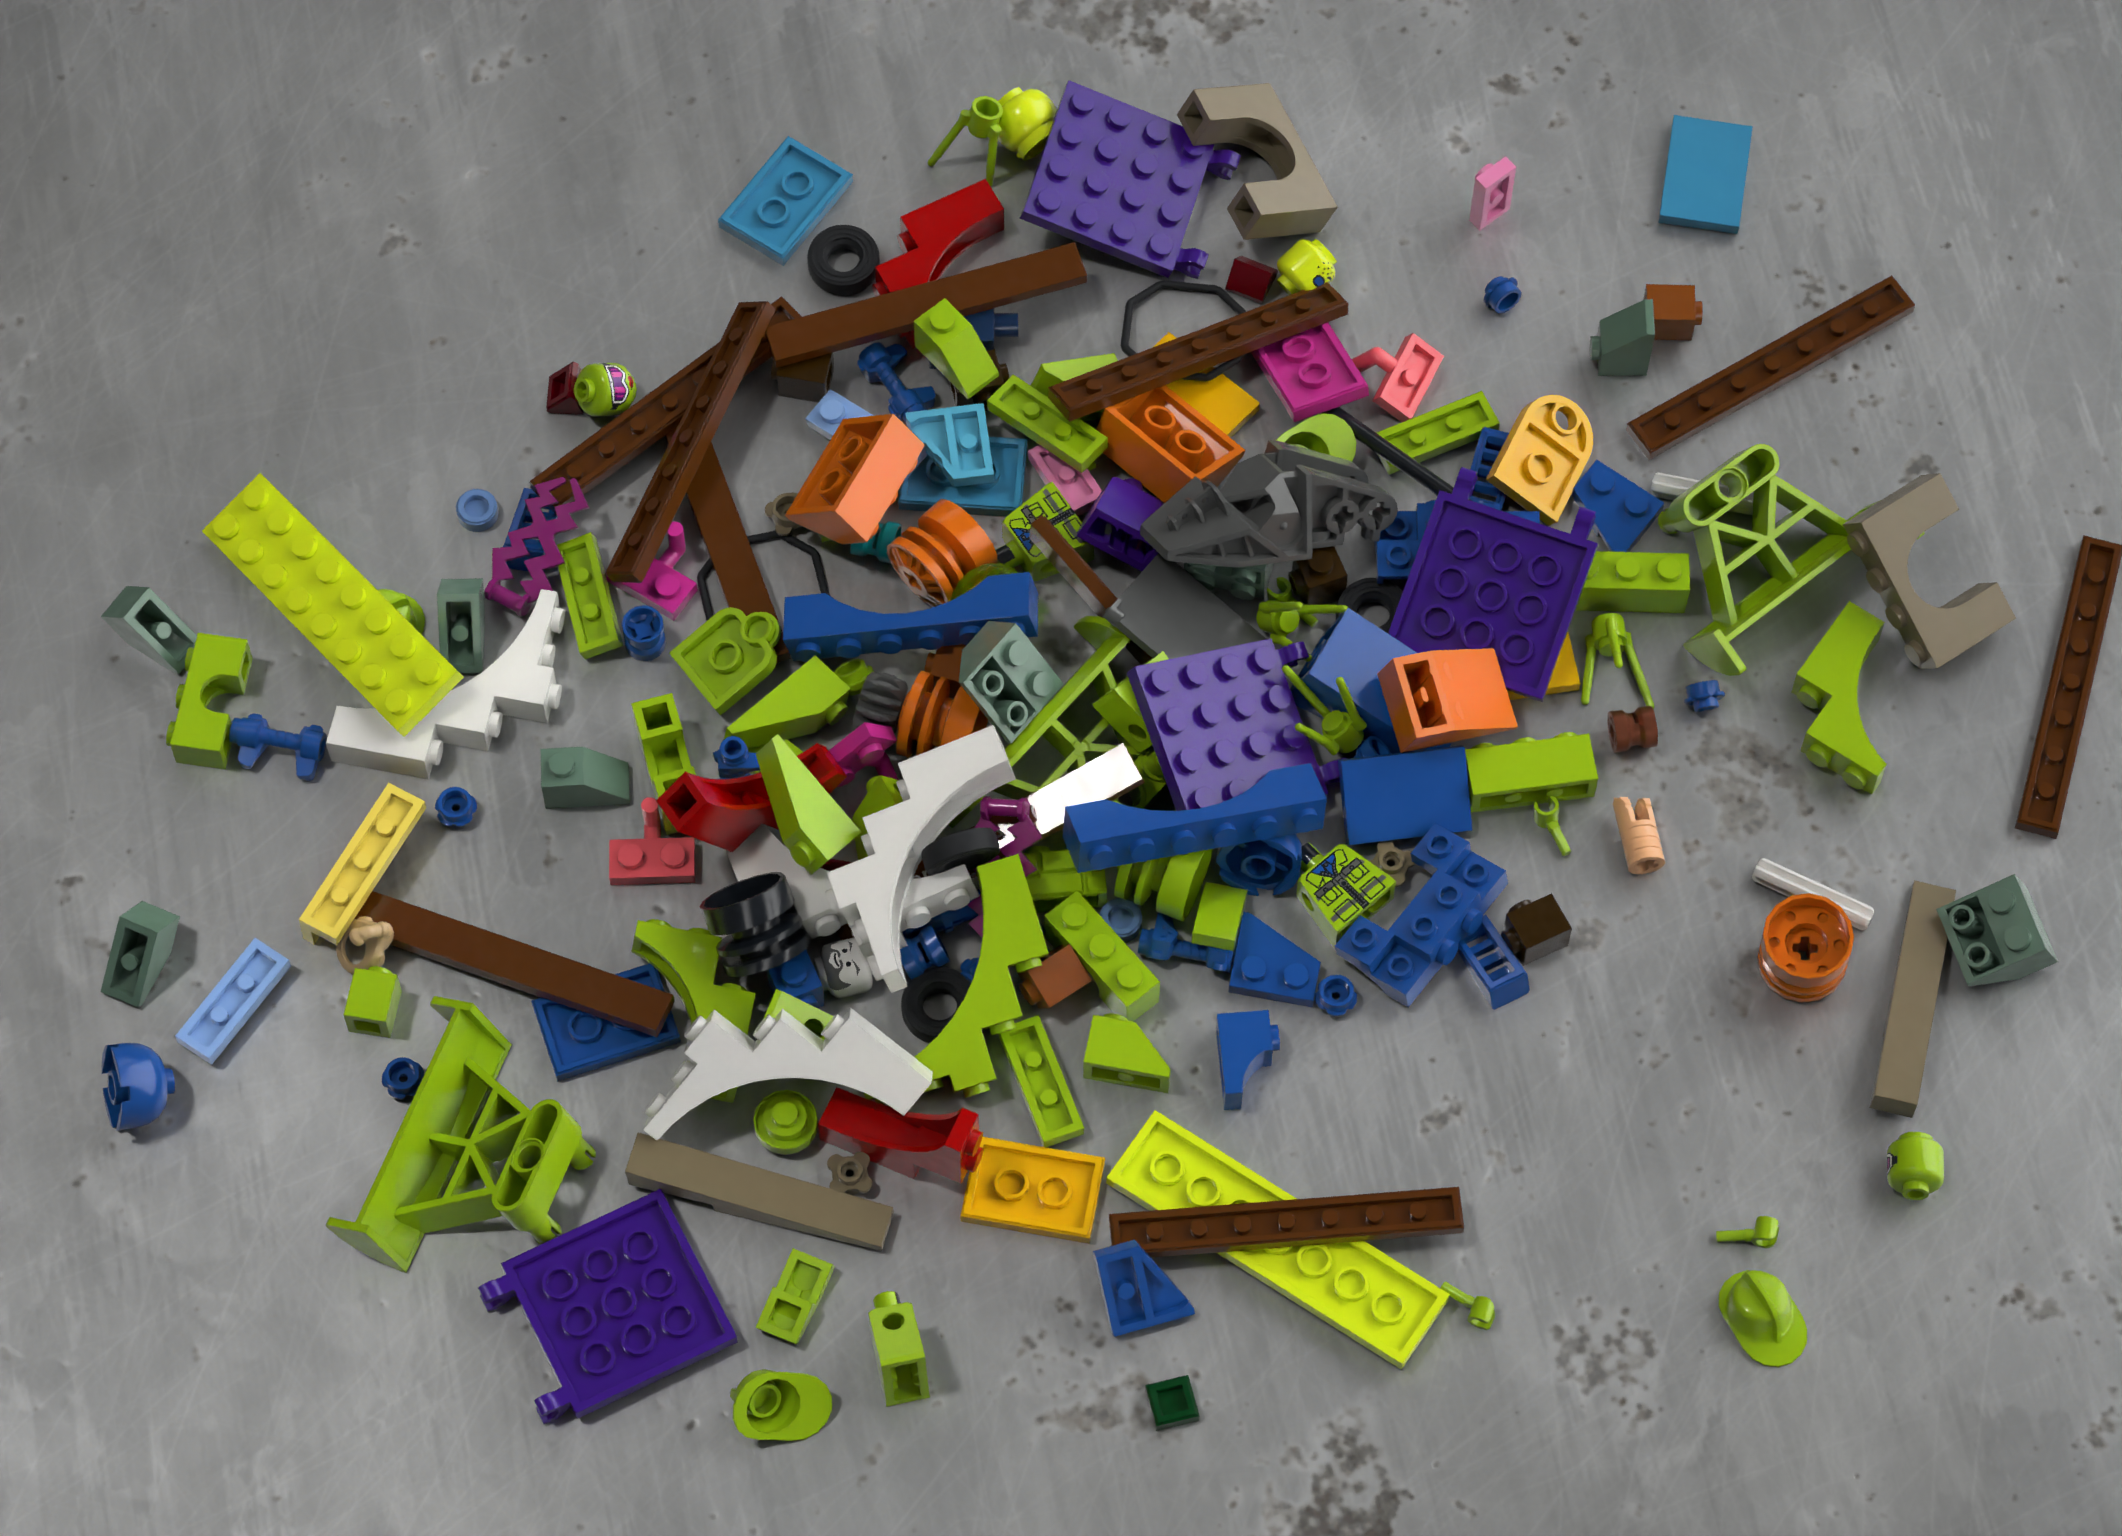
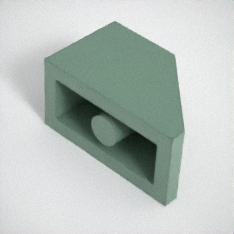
(1625, 341)
(462, 623)
(150, 627)
(583, 778)
(139, 952)

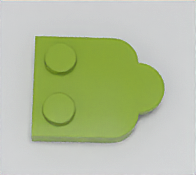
(729, 655)

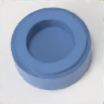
(477, 510)
(1123, 918)

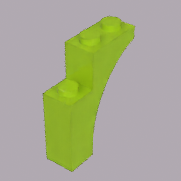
(1830, 684)
(690, 965)

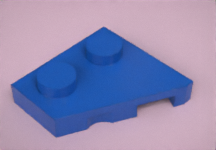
(1620, 506)
(1272, 966)
(1137, 1289)

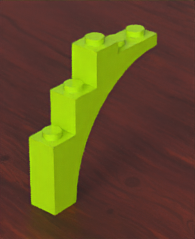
(1009, 939)

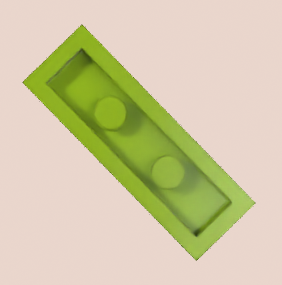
(1043, 423)
(1441, 429)
(588, 596)
(1041, 1082)

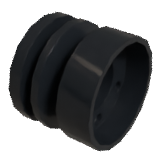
(755, 924)

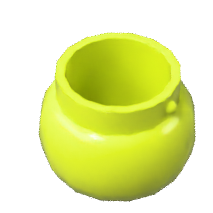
(1026, 121)

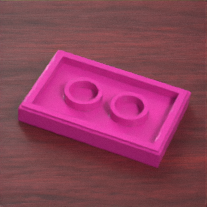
(1311, 372)

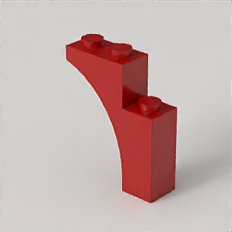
(938, 236)
(732, 809)
(904, 1143)

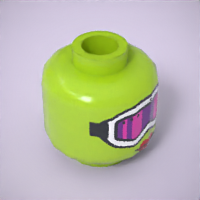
(605, 389)
(1915, 1165)

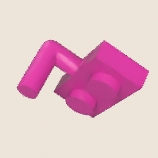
(663, 586)
(865, 748)

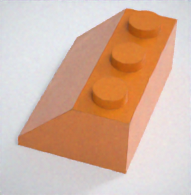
(1166, 442)
(856, 478)

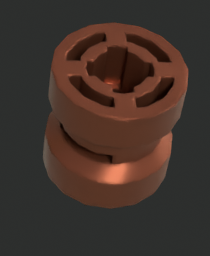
(1632, 729)

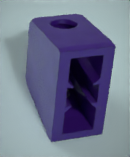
(1116, 522)

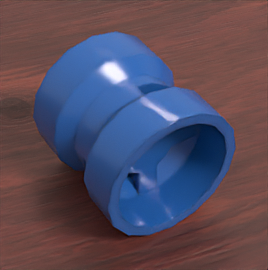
(640, 624)
(913, 956)

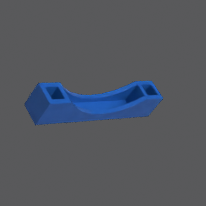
(832, 629)
(1115, 834)

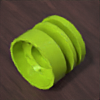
(1173, 877)

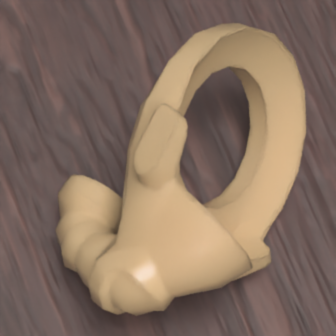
(374, 935)

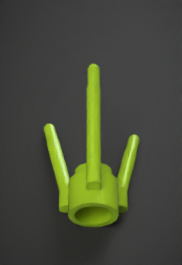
(982, 123)
(1283, 618)
(1611, 640)
(1340, 729)

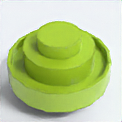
(785, 1122)

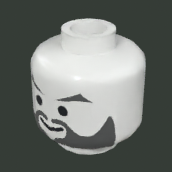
(843, 969)

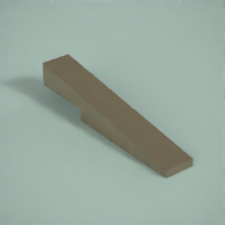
(1912, 1002)
(756, 1193)

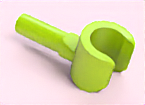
(1285, 587)
(1550, 821)
(1763, 1235)
(1482, 1308)

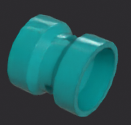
(878, 543)

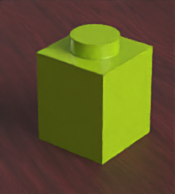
(372, 1002)

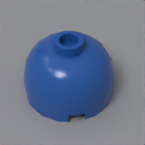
(1262, 864)
(135, 1085)

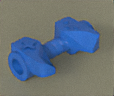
(878, 365)
(255, 736)
(734, 759)
(1163, 943)

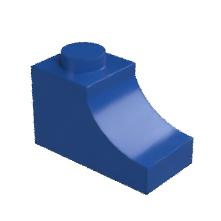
(1243, 1047)

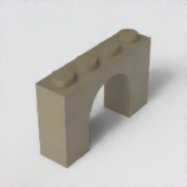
(1257, 120)
(1883, 542)

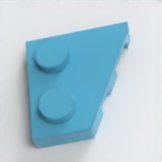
(956, 442)

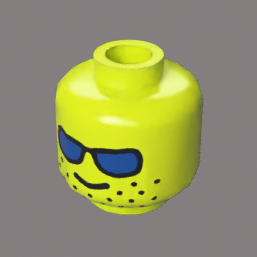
(1305, 266)

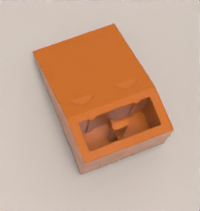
(1445, 697)

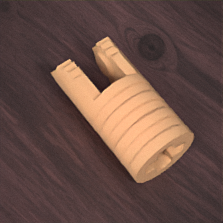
(1639, 835)

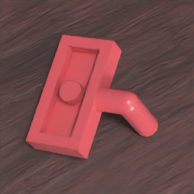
(1406, 375)
(652, 858)

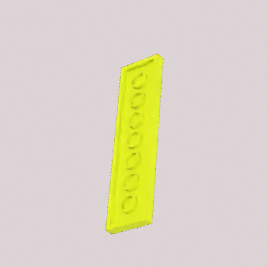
(333, 605)
(1340, 1283)

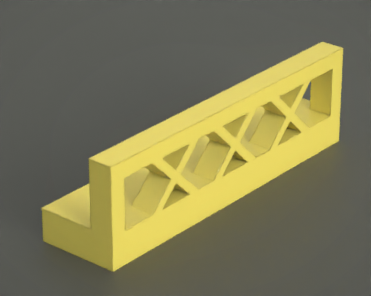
(361, 865)

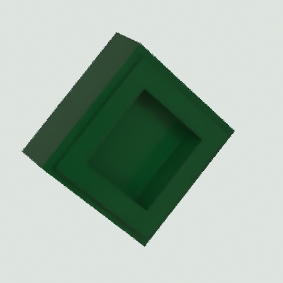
(1172, 1403)

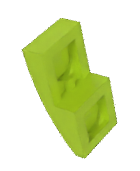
(1219, 916)
(795, 1296)

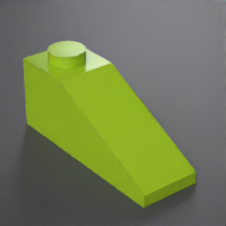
(795, 706)
(804, 811)

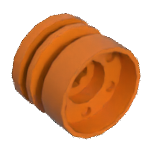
(940, 552)
(933, 718)
(1808, 925)

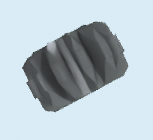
(880, 700)

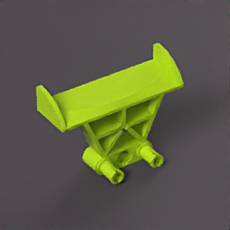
(1704, 503)
(1108, 643)
(436, 1135)

